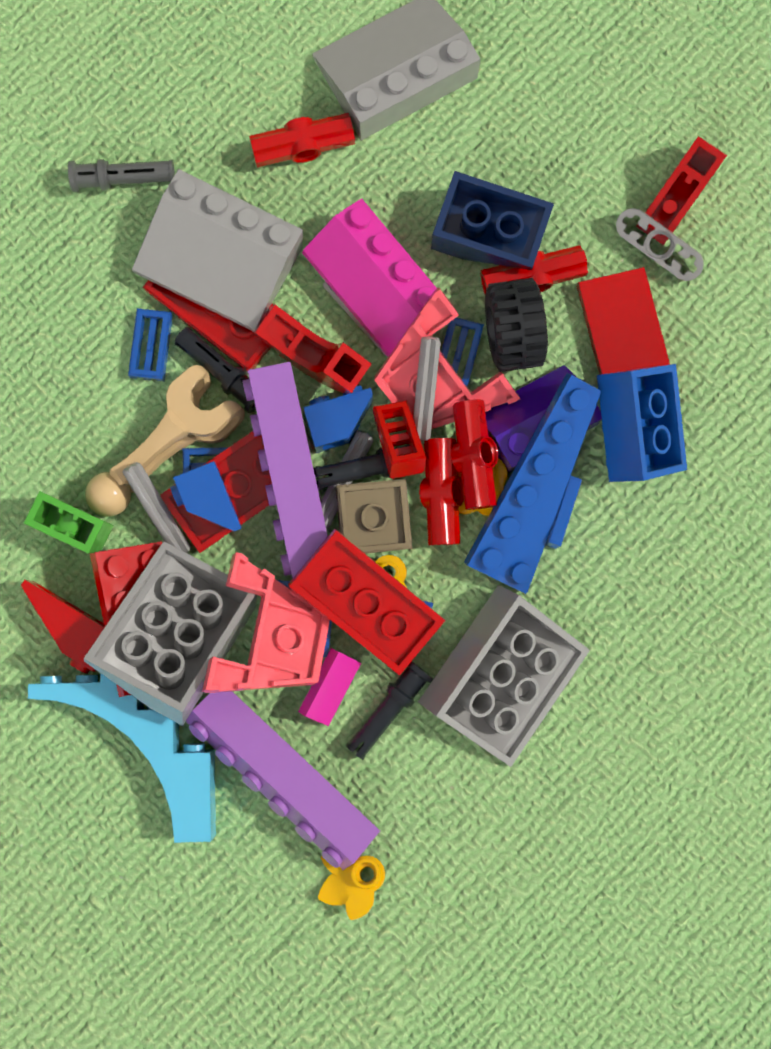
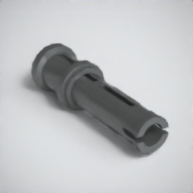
(105, 174)

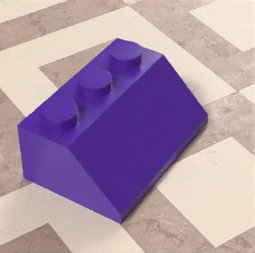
(515, 423)

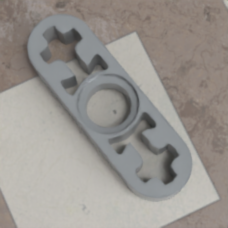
(644, 222)

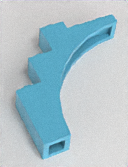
(184, 774)

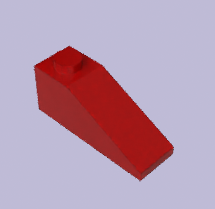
(684, 186)
(68, 625)

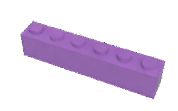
(288, 462)
(282, 777)

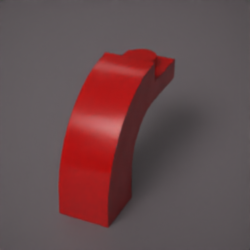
(322, 360)

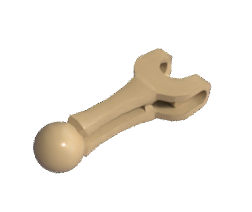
(181, 426)

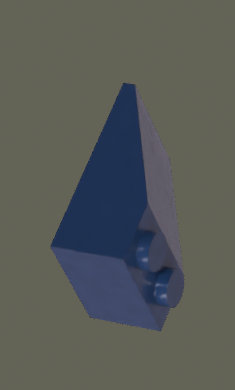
(490, 223)

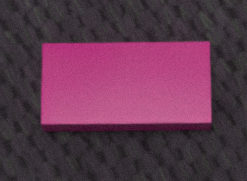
(331, 688)

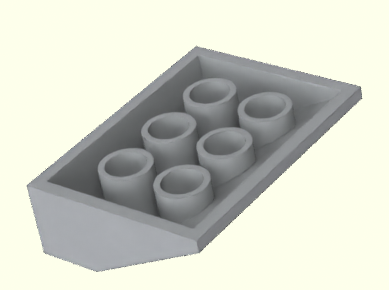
(398, 65)
(218, 250)
(170, 630)
(504, 675)

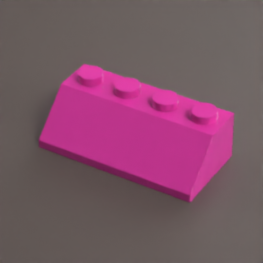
(370, 273)

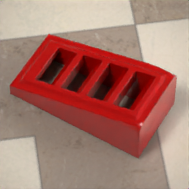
(403, 460)

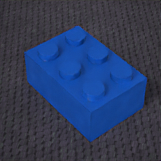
(642, 423)

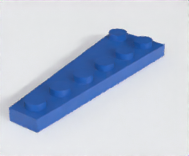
(526, 509)

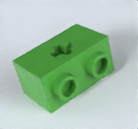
(68, 524)

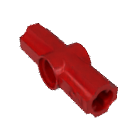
(302, 139)
(546, 271)
(474, 454)
(441, 493)

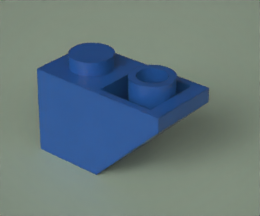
(337, 419)

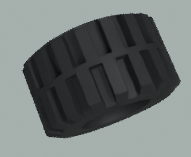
(516, 324)

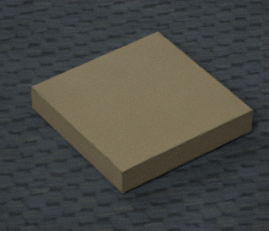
(375, 515)

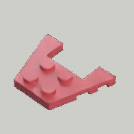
(400, 370)
(285, 641)

